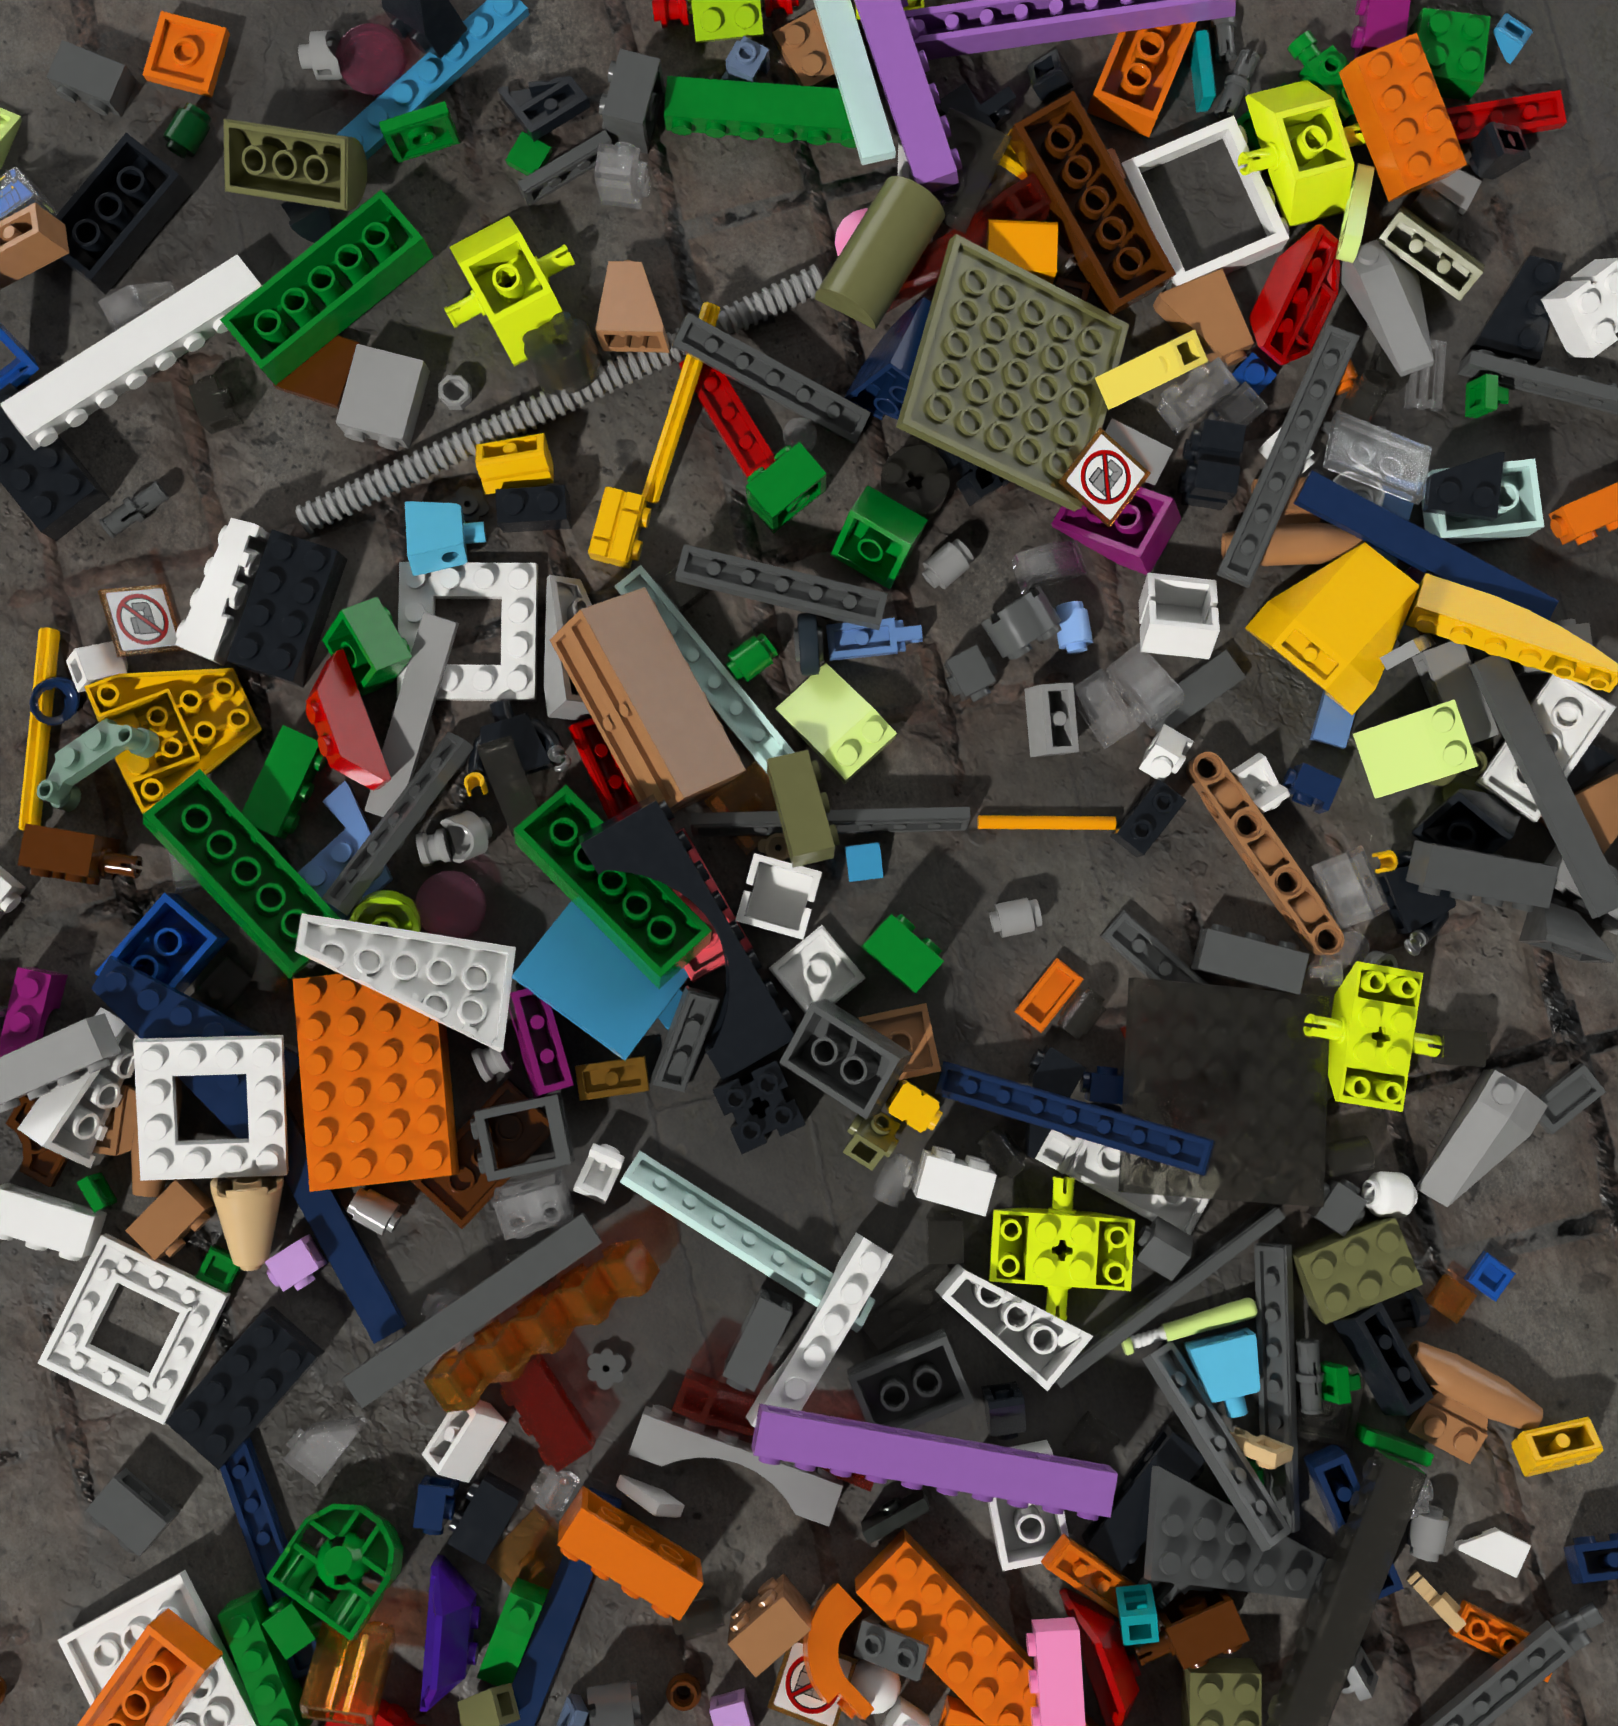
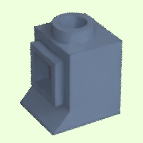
(746, 60)

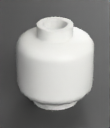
(1389, 1194)

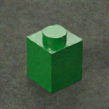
(291, 1626)

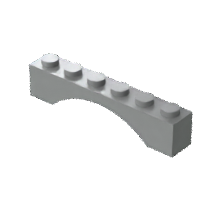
(668, 1439)

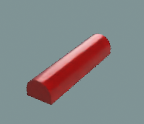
(602, 768)

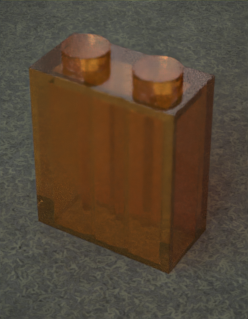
(348, 1675)

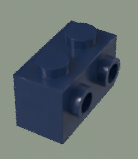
(1592, 1560)

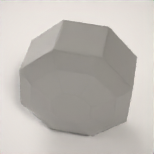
(455, 392)

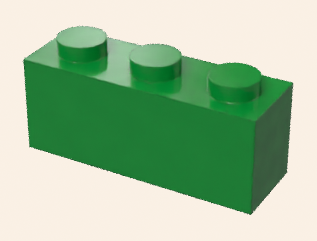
(284, 783)

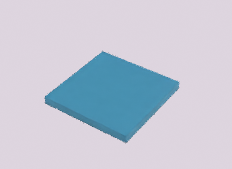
(594, 983)

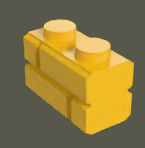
(515, 463)
(619, 528)
(914, 1106)
(1557, 1446)

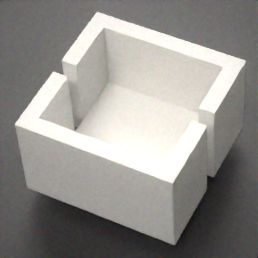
(1586, 311)
(1178, 616)
(778, 896)
(954, 1181)

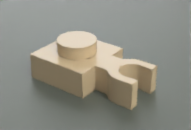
(1265, 1450)
(1442, 1604)

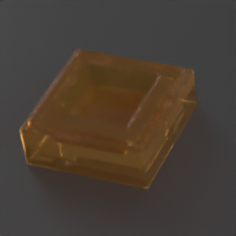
(1450, 1298)

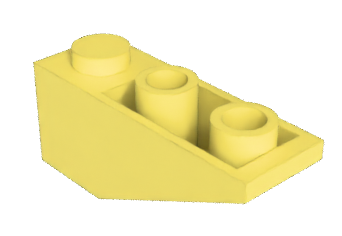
(1151, 369)

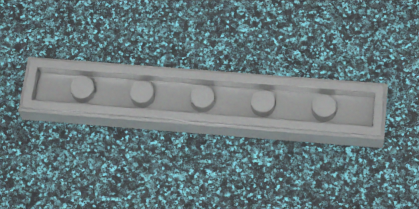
(414, 708)

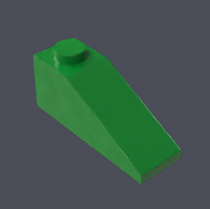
(512, 1632)

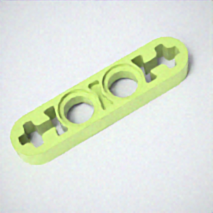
(1355, 213)

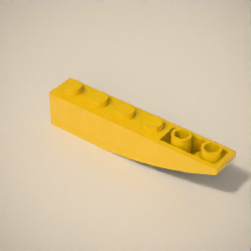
(1508, 632)

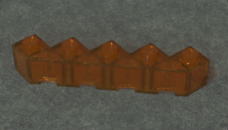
(541, 1325)

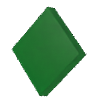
(420, 132)

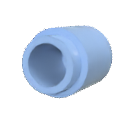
(1075, 627)

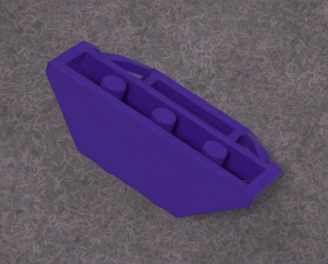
(449, 1632)

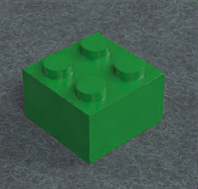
(1454, 49)
(785, 486)
(878, 537)
(370, 644)
(903, 952)

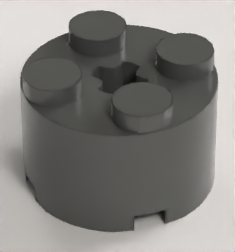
(1021, 623)
(614, 1704)

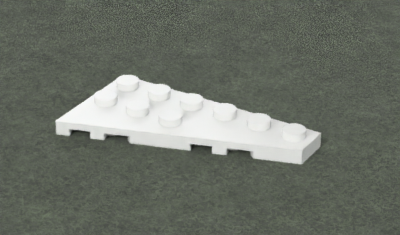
(436, 975)

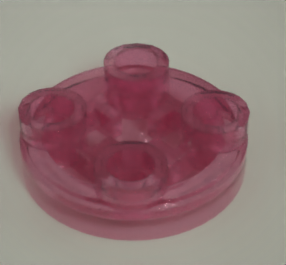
(371, 58)
(451, 904)

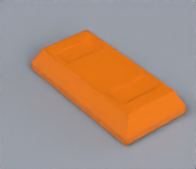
(1048, 995)

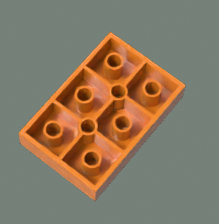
(371, 1087)

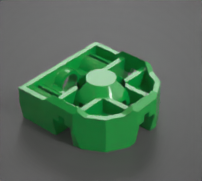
(302, 1565)

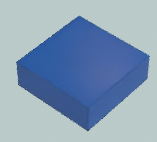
(1489, 1276)

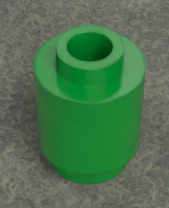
(751, 657)

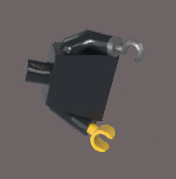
(534, 740)
(1408, 908)

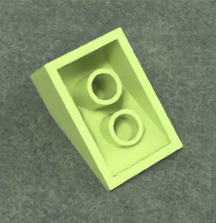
(836, 722)
(1415, 749)

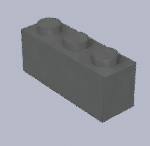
(1250, 959)

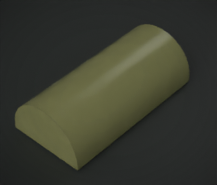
(294, 165)
(882, 251)

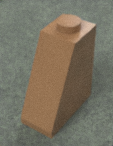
(1212, 311)
(628, 312)
(1600, 808)

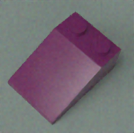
(1134, 537)

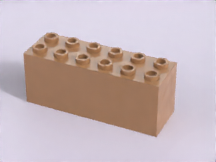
(646, 701)

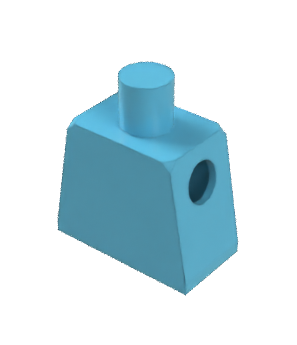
(438, 536)
(1227, 1368)

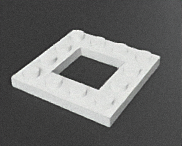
(519, 626)
(162, 1154)
(75, 1358)

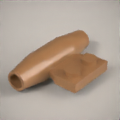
(1301, 537)
(123, 1138)
(1464, 1402)

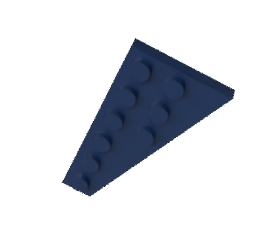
(164, 1012)

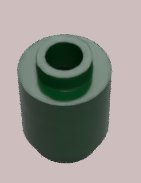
(187, 131)

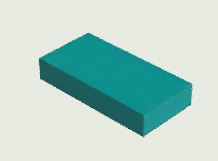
(1202, 71)

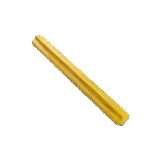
(676, 416)
(39, 732)

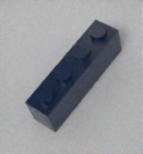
(1336, 1485)

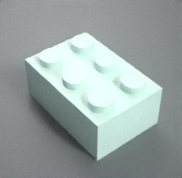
(1517, 514)

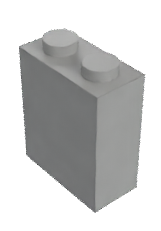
(382, 397)

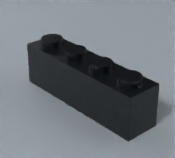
(1121, 1536)

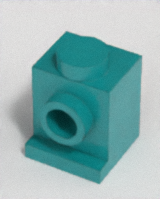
(1137, 1614)

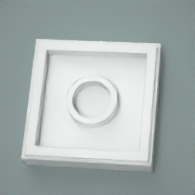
(817, 970)

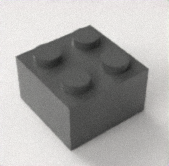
(632, 99)

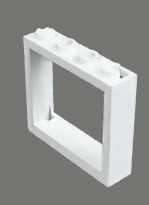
(1260, 196)

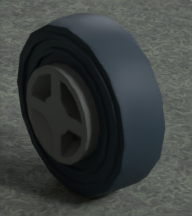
(808, 644)

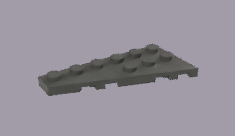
(1208, 1545)

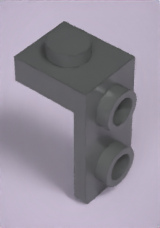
(890, 1648)

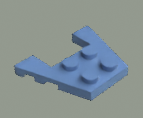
(331, 861)

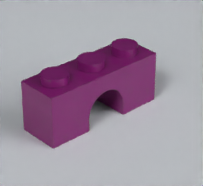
(31, 1001)

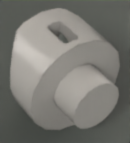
(321, 55)
(467, 835)

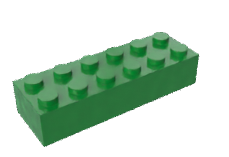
(328, 287)
(236, 867)
(629, 908)

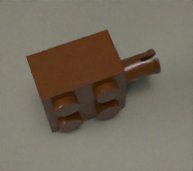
(74, 855)
(1196, 1629)

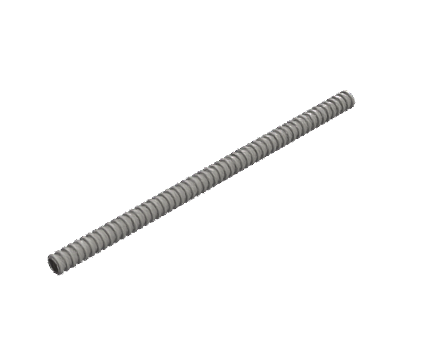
(544, 407)

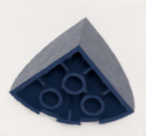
(887, 371)

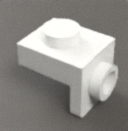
(1261, 783)
(599, 1172)

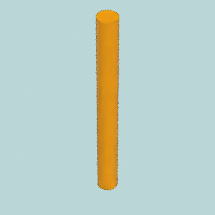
(1047, 822)

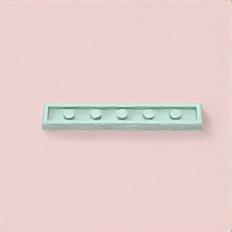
(855, 80)

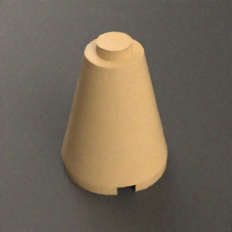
(248, 1216)

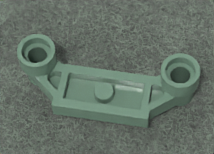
(87, 755)

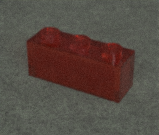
(548, 1414)

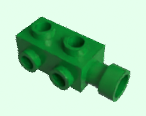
(1323, 71)

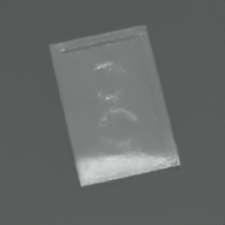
(1377, 457)

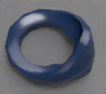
(71, 701)

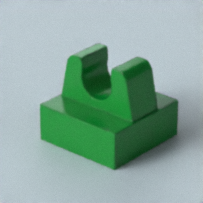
(1484, 395)
(1338, 1383)

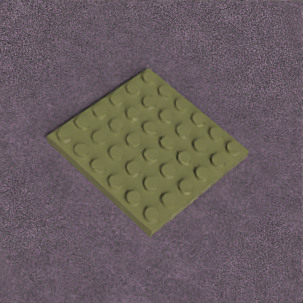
(1010, 371)

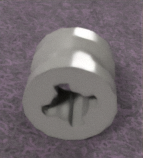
(434, 847)
(490, 1062)

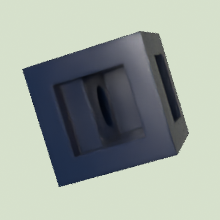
(1311, 787)
(1103, 1085)
(435, 1504)

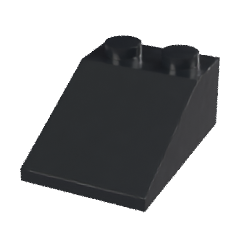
(427, 23)

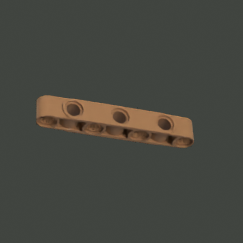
(1265, 854)

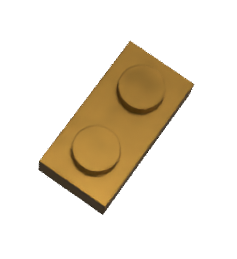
(612, 1078)

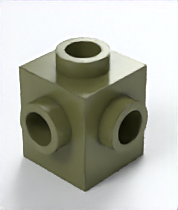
(874, 1132)

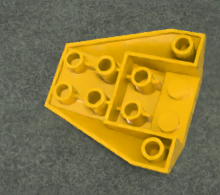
(1340, 623)
(195, 713)

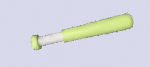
(1204, 1321)

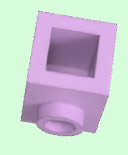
(295, 1264)

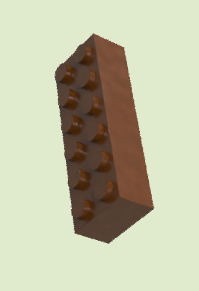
(1091, 204)

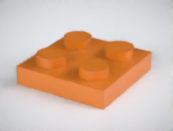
(186, 54)

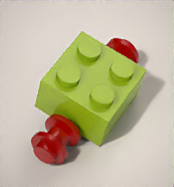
(720, 18)

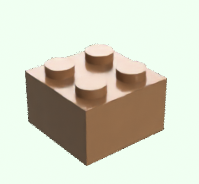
(769, 1624)

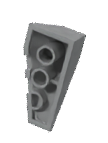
(1392, 305)
(563, 600)
(1486, 1130)

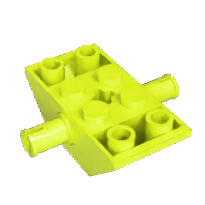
(1302, 150)
(501, 257)
(1373, 1035)
(1095, 1256)

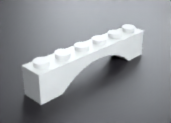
(841, 1304)

